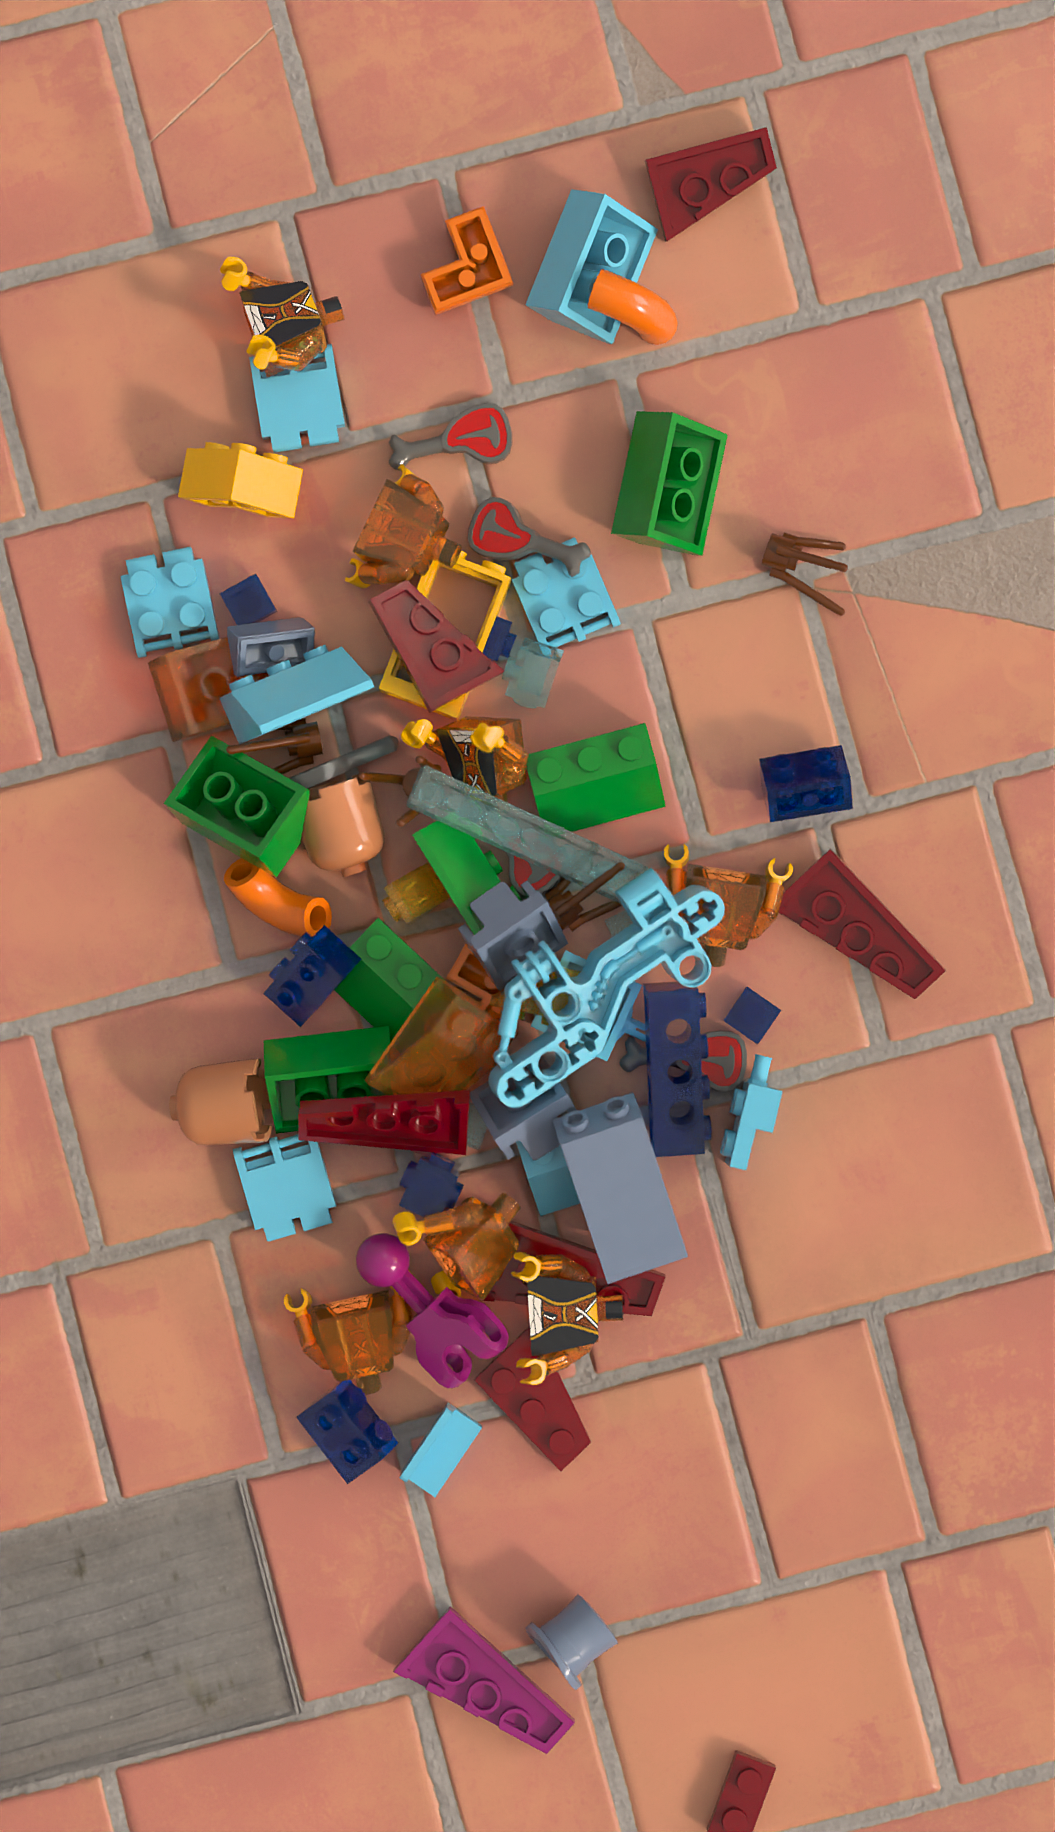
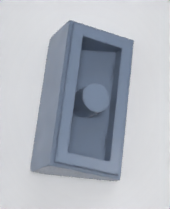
(268, 643)

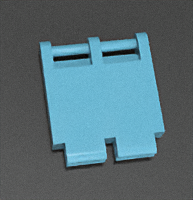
(299, 404)
(168, 600)
(558, 601)
(286, 1186)

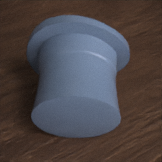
(573, 1638)

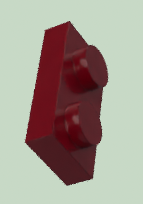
(742, 1794)

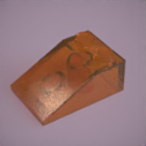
(191, 686)
(440, 1046)

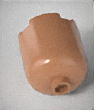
(342, 826)
(222, 1103)

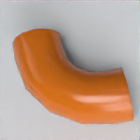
(633, 306)
(276, 902)

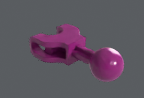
(441, 1321)

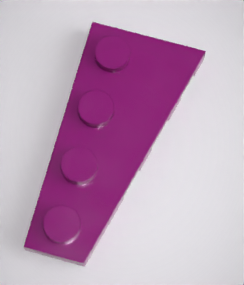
(474, 1674)

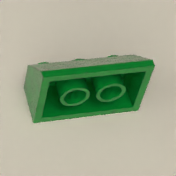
(669, 482)
(596, 779)
(241, 806)
(460, 867)
(387, 978)
(320, 1069)

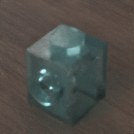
(532, 673)

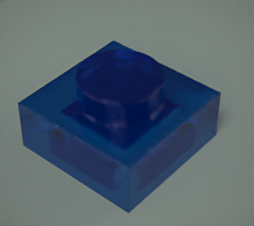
(248, 601)
(500, 640)
(752, 1015)

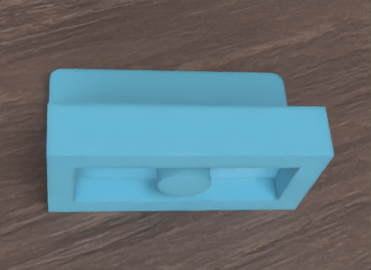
(441, 1450)

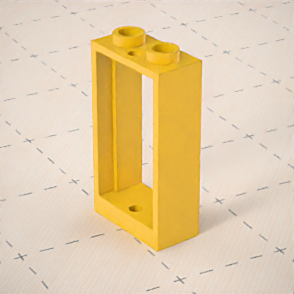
(488, 573)

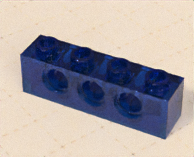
(667, 1133)

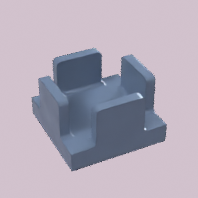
(510, 930)
(529, 1123)

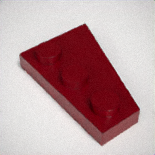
(706, 176)
(430, 648)
(539, 1410)

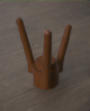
(785, 552)
(301, 741)
(406, 780)
(567, 906)

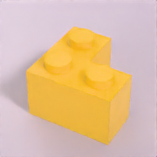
(240, 480)

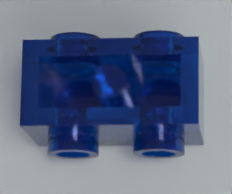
(806, 783)
(311, 975)
(430, 1185)
(347, 1430)

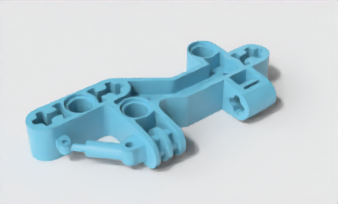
(596, 993)

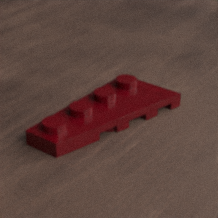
(852, 919)
(402, 1121)
(637, 1291)

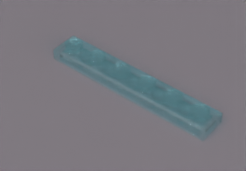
(518, 831)

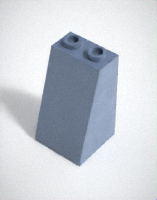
(620, 1187)

